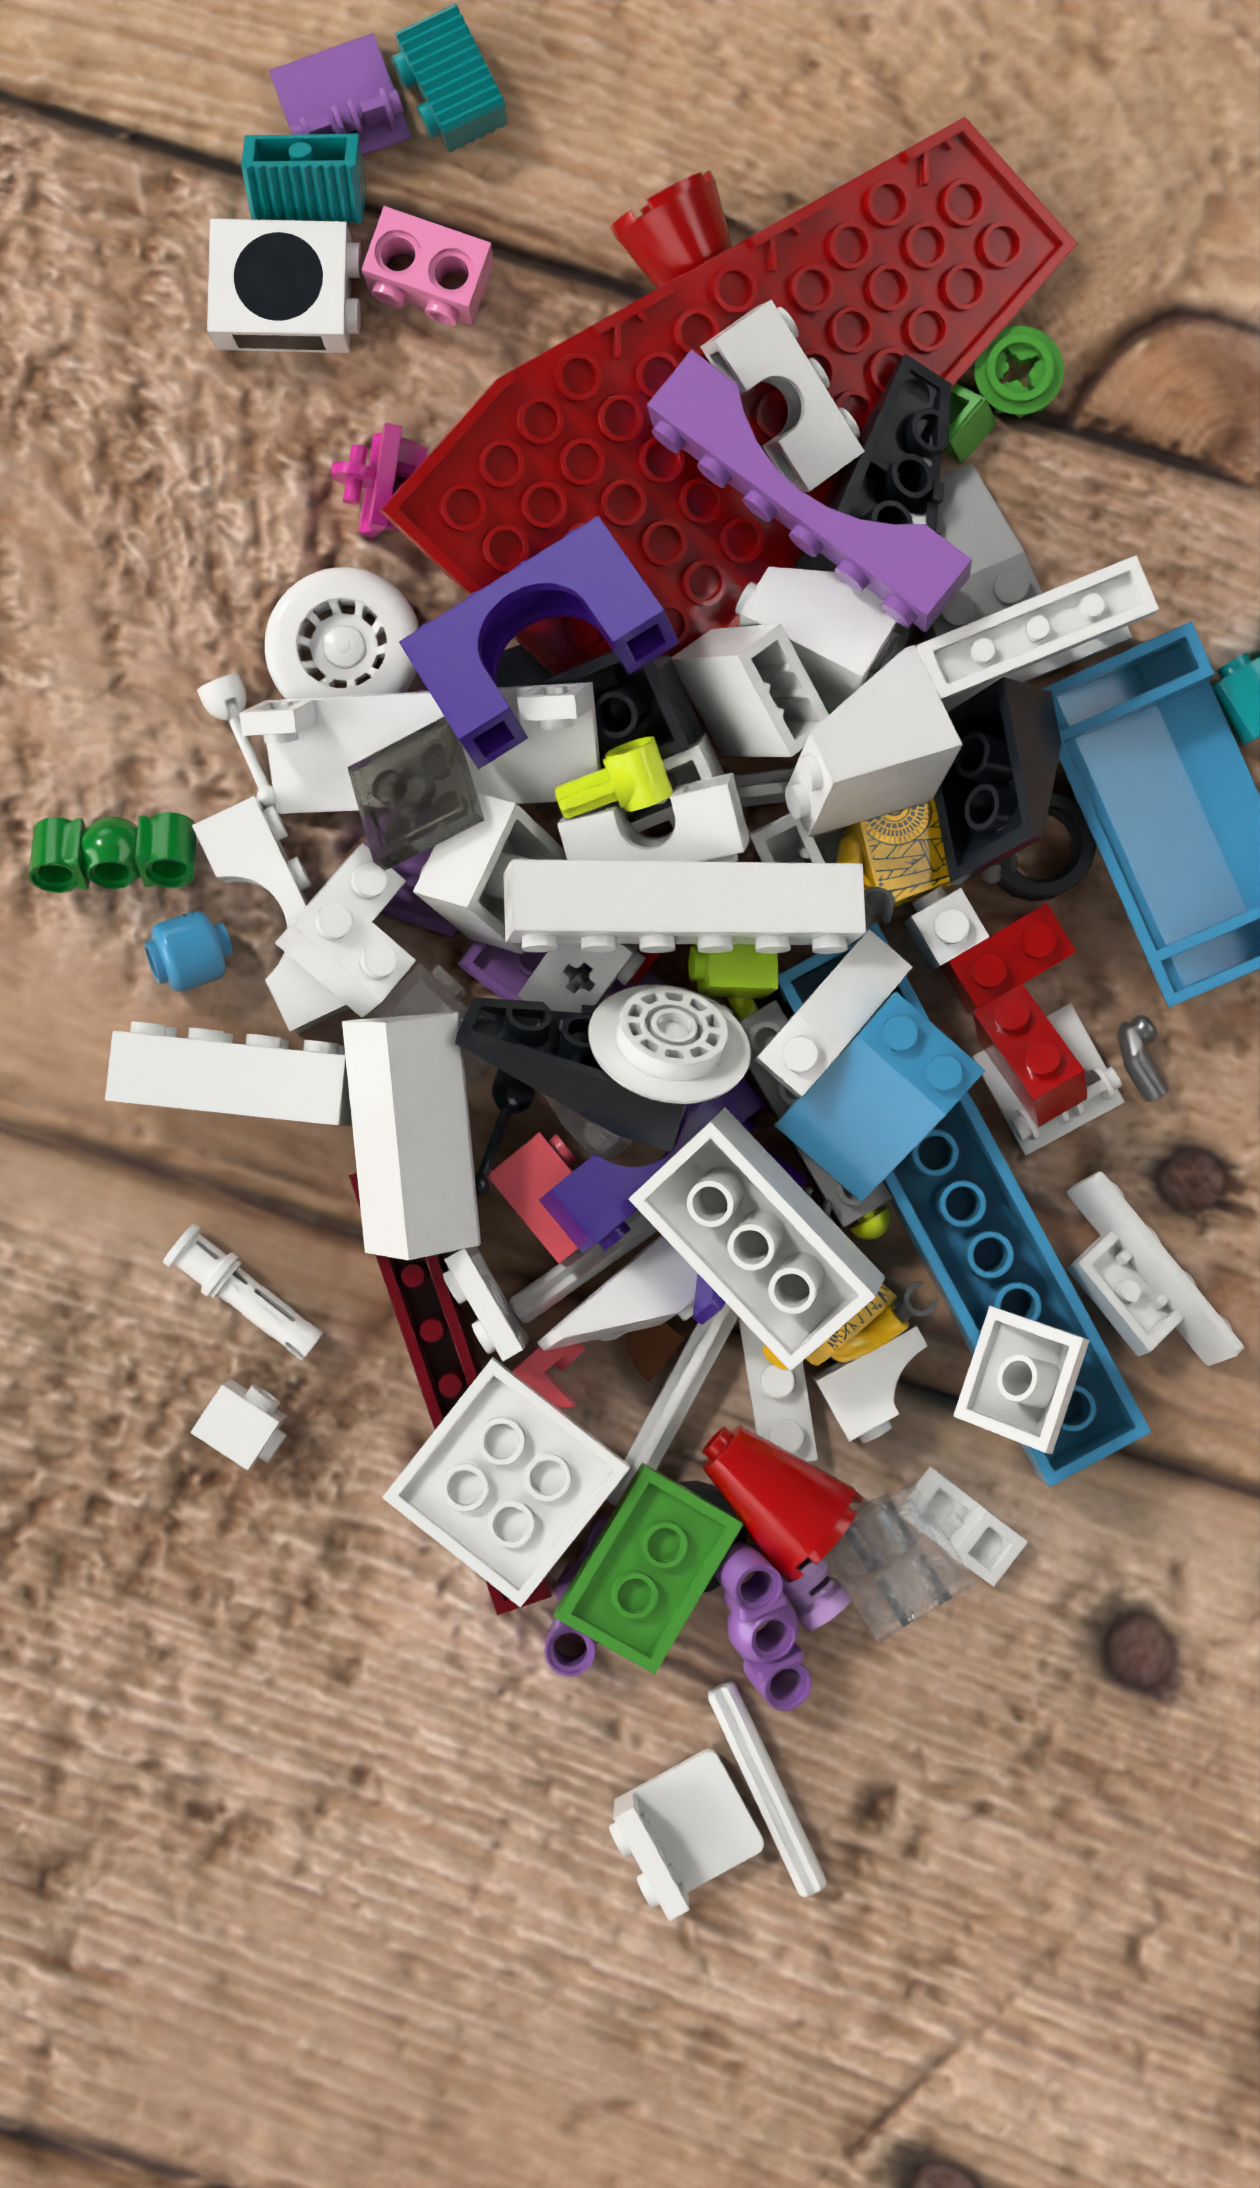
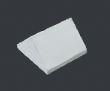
(1021, 1379)

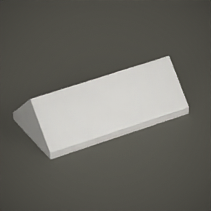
(411, 1135)

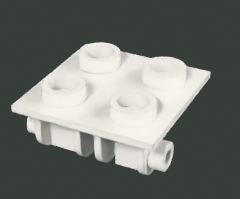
(1101, 1087)

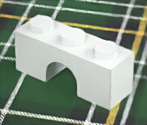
(816, 433)
(706, 828)

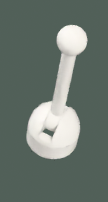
(225, 700)

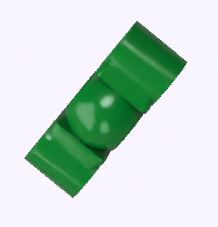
(113, 852)

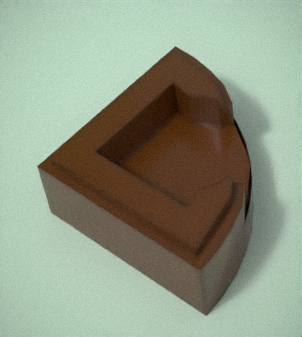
(653, 1347)

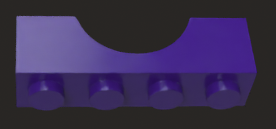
(596, 1195)

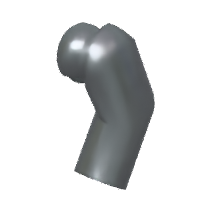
(1137, 1060)

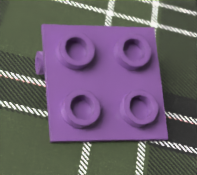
(343, 94)

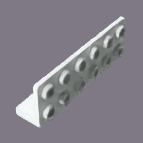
(321, 736)

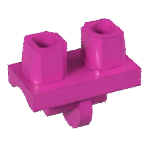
(388, 458)

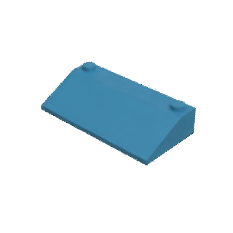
(1168, 808)

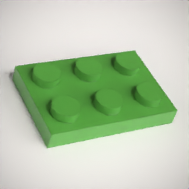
(648, 1568)

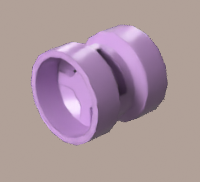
(815, 1595)

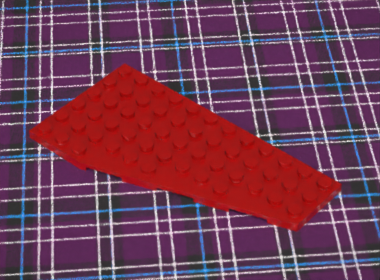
(892, 264)

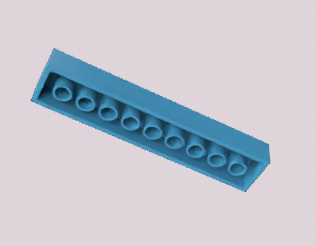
(992, 1252)

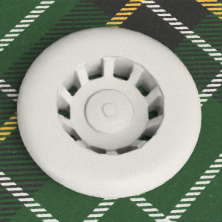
(342, 644)
(669, 1044)

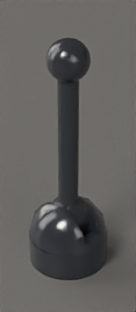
(511, 1098)

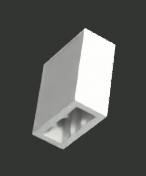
(751, 690)

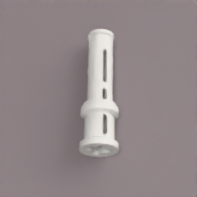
(222, 1276)

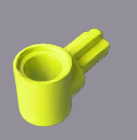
(631, 776)

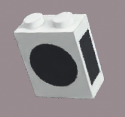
(282, 285)

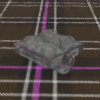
(897, 1562)

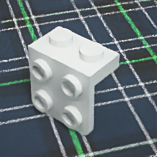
(684, 1830)

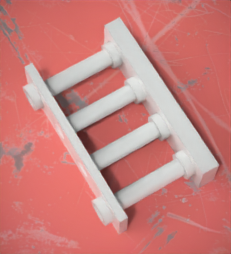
(1040, 633)

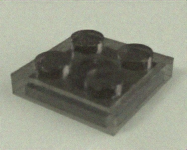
(415, 794)

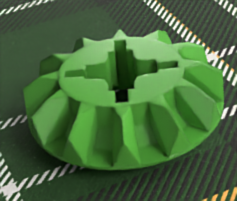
(1021, 346)

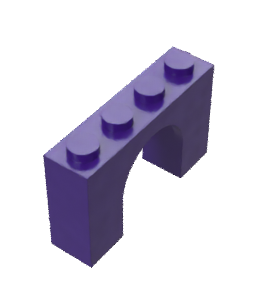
(575, 577)

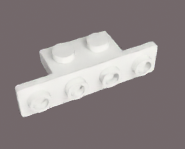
(1140, 1282)

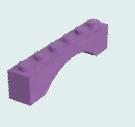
(900, 563)

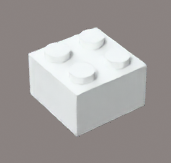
(467, 871)

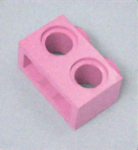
(435, 254)

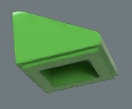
(968, 422)

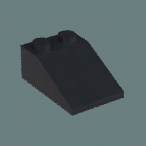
(635, 703)
(1001, 777)

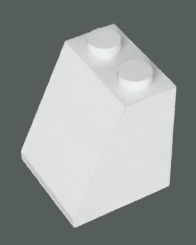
(833, 628)
(875, 750)

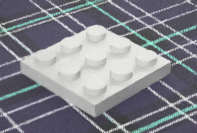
(506, 1482)

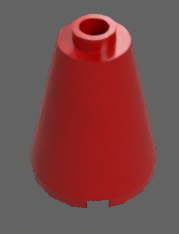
(675, 229)
(780, 1498)

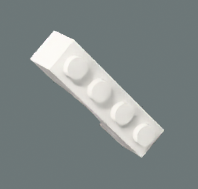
(247, 848)

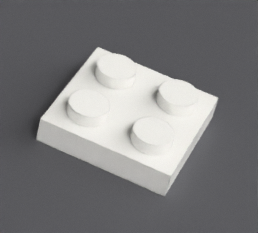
(496, 1324)

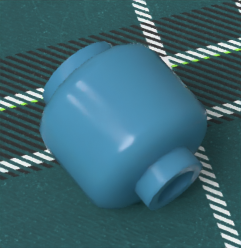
(188, 951)

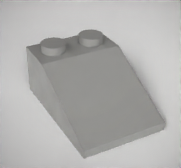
(999, 563)

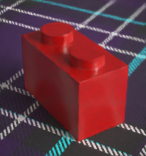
(1008, 958)
(1030, 1055)

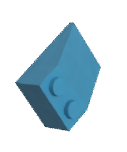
(879, 1097)

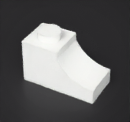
(864, 1388)

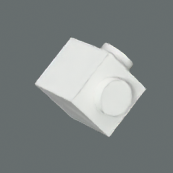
(944, 926)
(242, 1424)

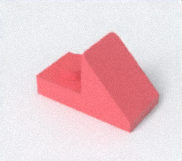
(535, 1372)

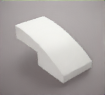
(977, 1534)

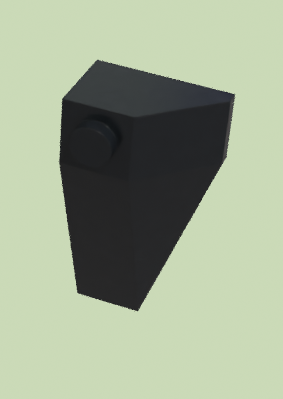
(901, 462)
(555, 1058)

